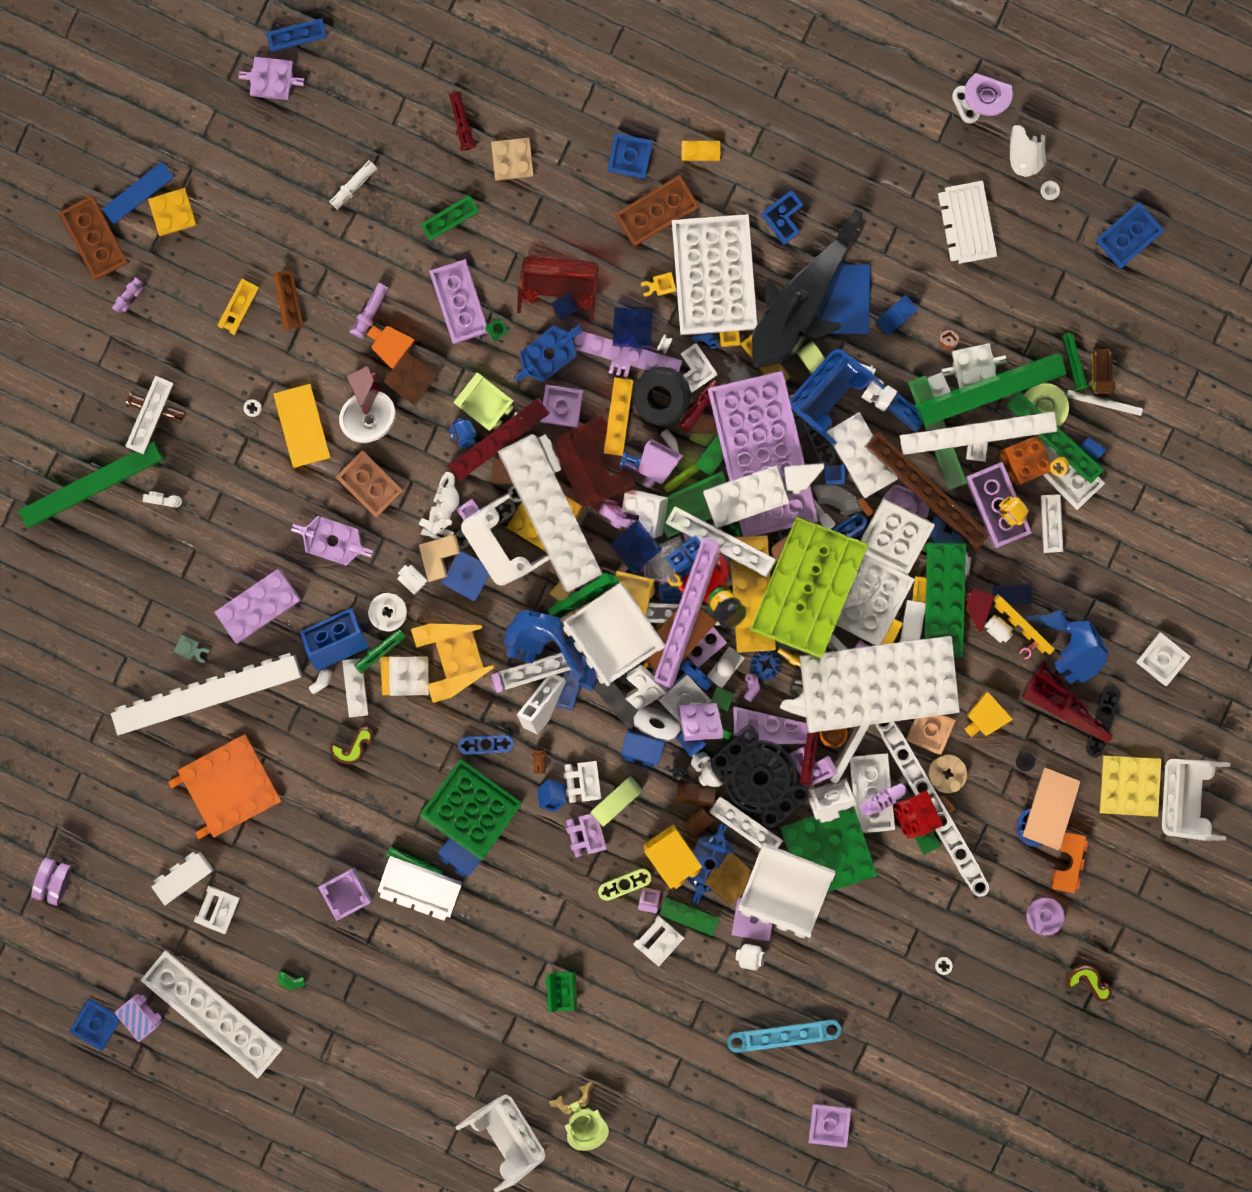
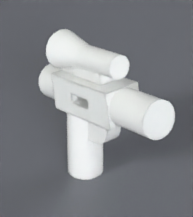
(428, 525)

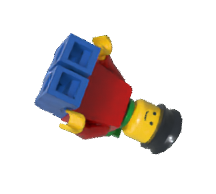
(718, 596)

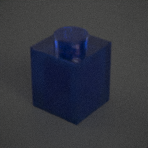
(565, 306)

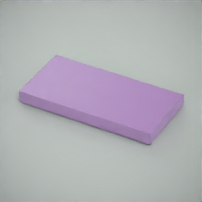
(459, 301)

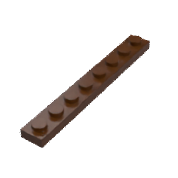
(926, 490)

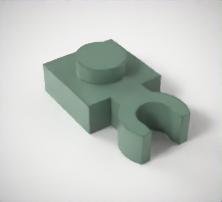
(188, 648)

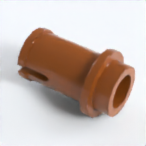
(539, 761)

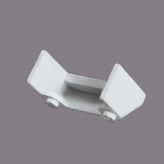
(478, 533)
(1184, 796)
(511, 1136)

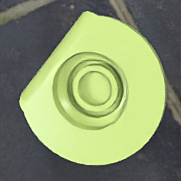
(1049, 399)

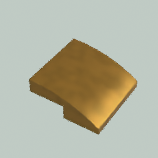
(729, 879)

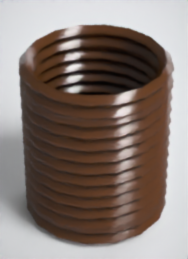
(699, 822)

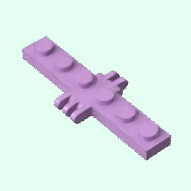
(623, 357)

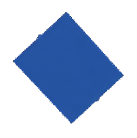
(850, 300)

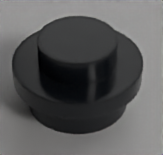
(1025, 761)

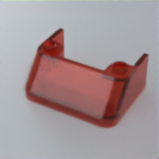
(558, 278)

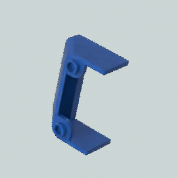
(827, 386)

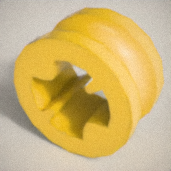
(1063, 462)

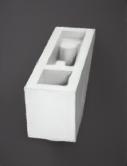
(541, 704)

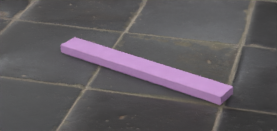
(687, 612)

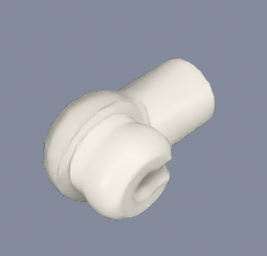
(670, 440)
(322, 681)

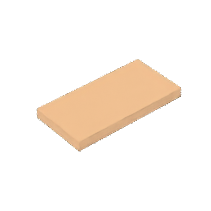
(1051, 808)

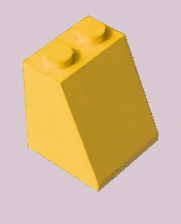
(672, 857)

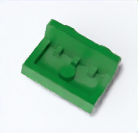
(561, 991)

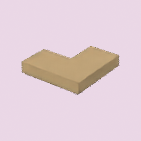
(433, 555)

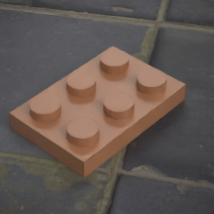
(369, 483)

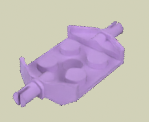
(317, 536)

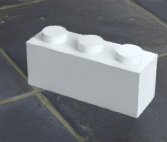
(181, 877)

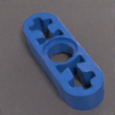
(481, 751)

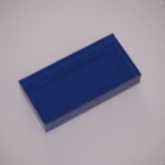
(1014, 593)

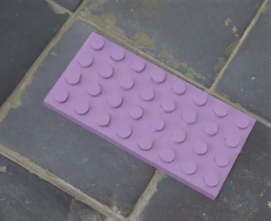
(756, 434)

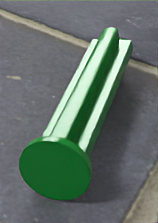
(1074, 362)

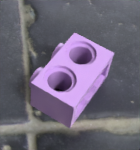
(708, 649)

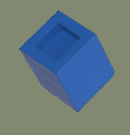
(834, 474)
(551, 795)

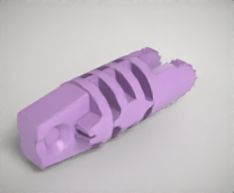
(883, 800)

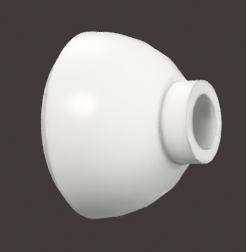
(711, 776)

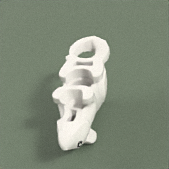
(447, 501)

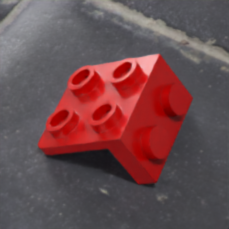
(917, 815)

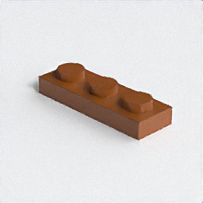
(288, 300)

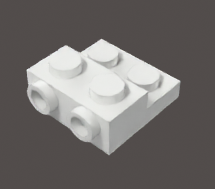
(830, 799)

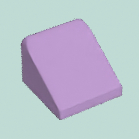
(649, 900)

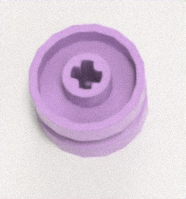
(51, 881)

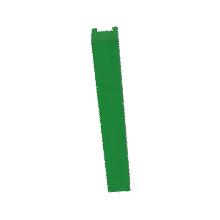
(990, 389)
(90, 485)

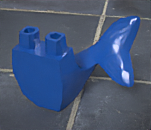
(532, 631)
(1085, 652)

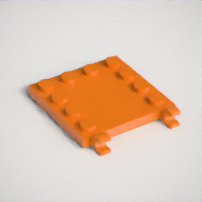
(228, 786)

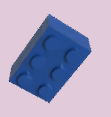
(642, 747)

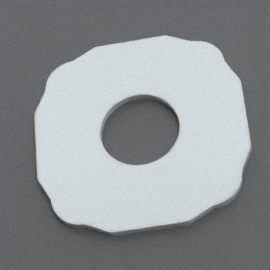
(671, 729)

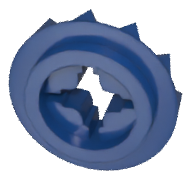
(756, 666)

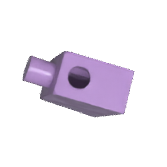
(657, 463)

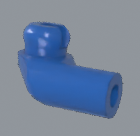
(708, 338)

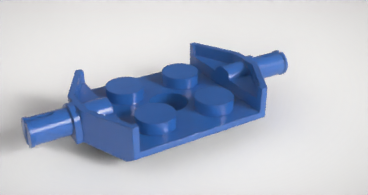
(535, 361)
(709, 847)

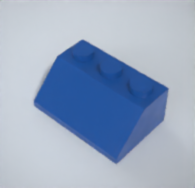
(333, 639)

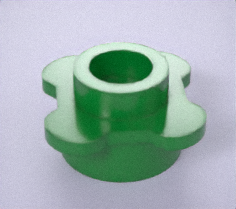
(502, 330)

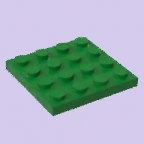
(470, 809)
(833, 844)

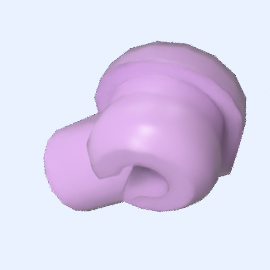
(753, 685)

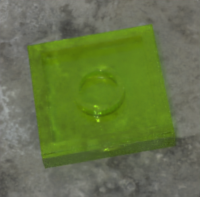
(684, 476)

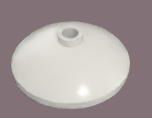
(356, 423)

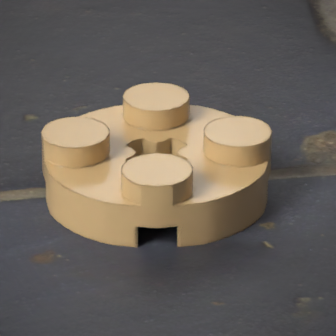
(953, 783)

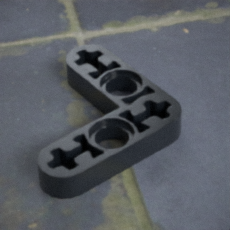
(804, 429)

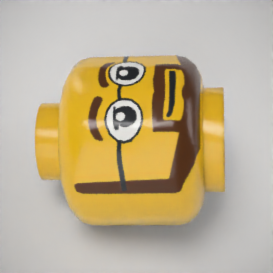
(1013, 511)

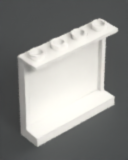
(613, 634)
(786, 890)

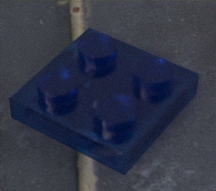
(632, 327)

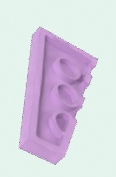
(770, 727)

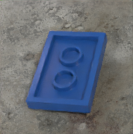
(1129, 235)

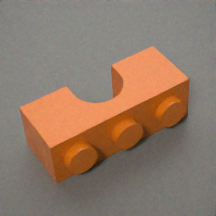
(1067, 878)

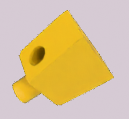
(986, 716)

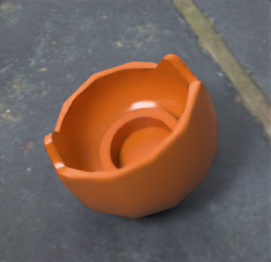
(833, 738)

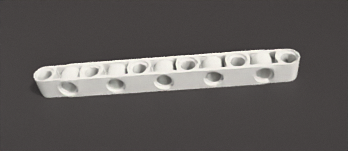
(948, 832)

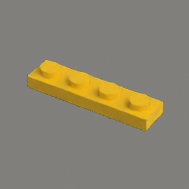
(618, 416)
(1029, 632)

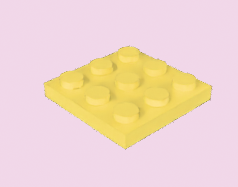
(1130, 785)

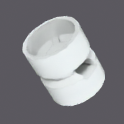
(881, 397)

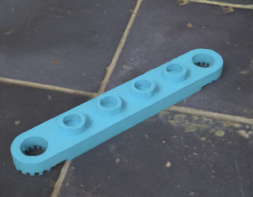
(784, 1036)

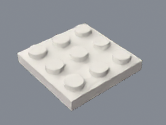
(896, 536)

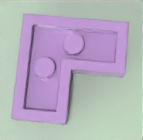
(823, 770)

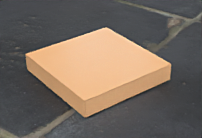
(931, 732)

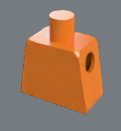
(390, 344)

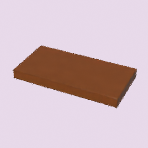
(656, 210)
(93, 237)
(702, 626)

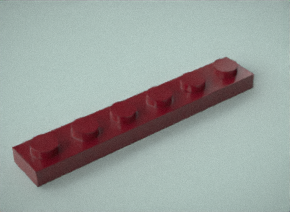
(498, 439)

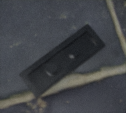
(617, 702)

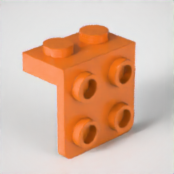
(1025, 460)

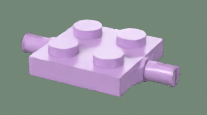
(271, 78)

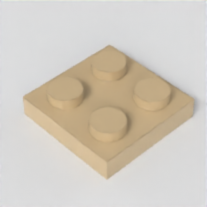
(512, 159)

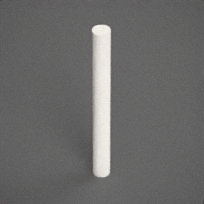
(1104, 402)

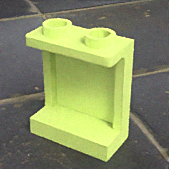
(484, 402)

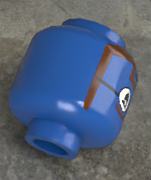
(462, 433)

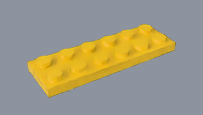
(750, 589)

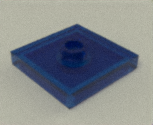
(636, 547)

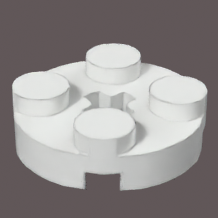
(397, 617)

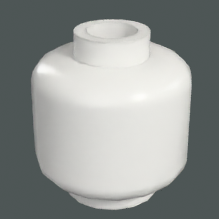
(750, 957)

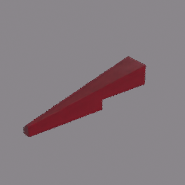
(1049, 694)

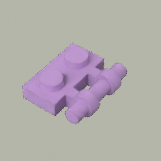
(124, 302)
(592, 835)

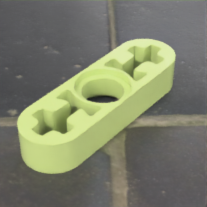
(640, 884)

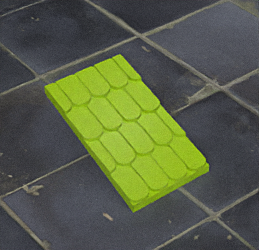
(809, 587)

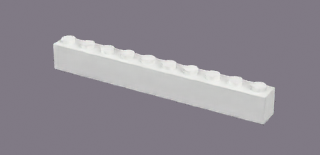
(207, 694)

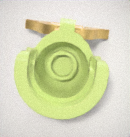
(585, 1127)

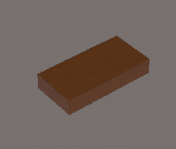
(695, 794)

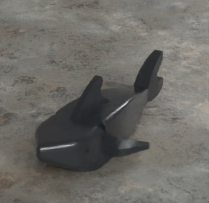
(798, 308)

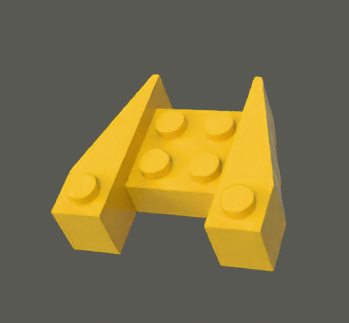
(458, 656)

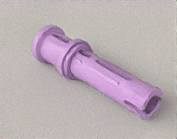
(365, 319)

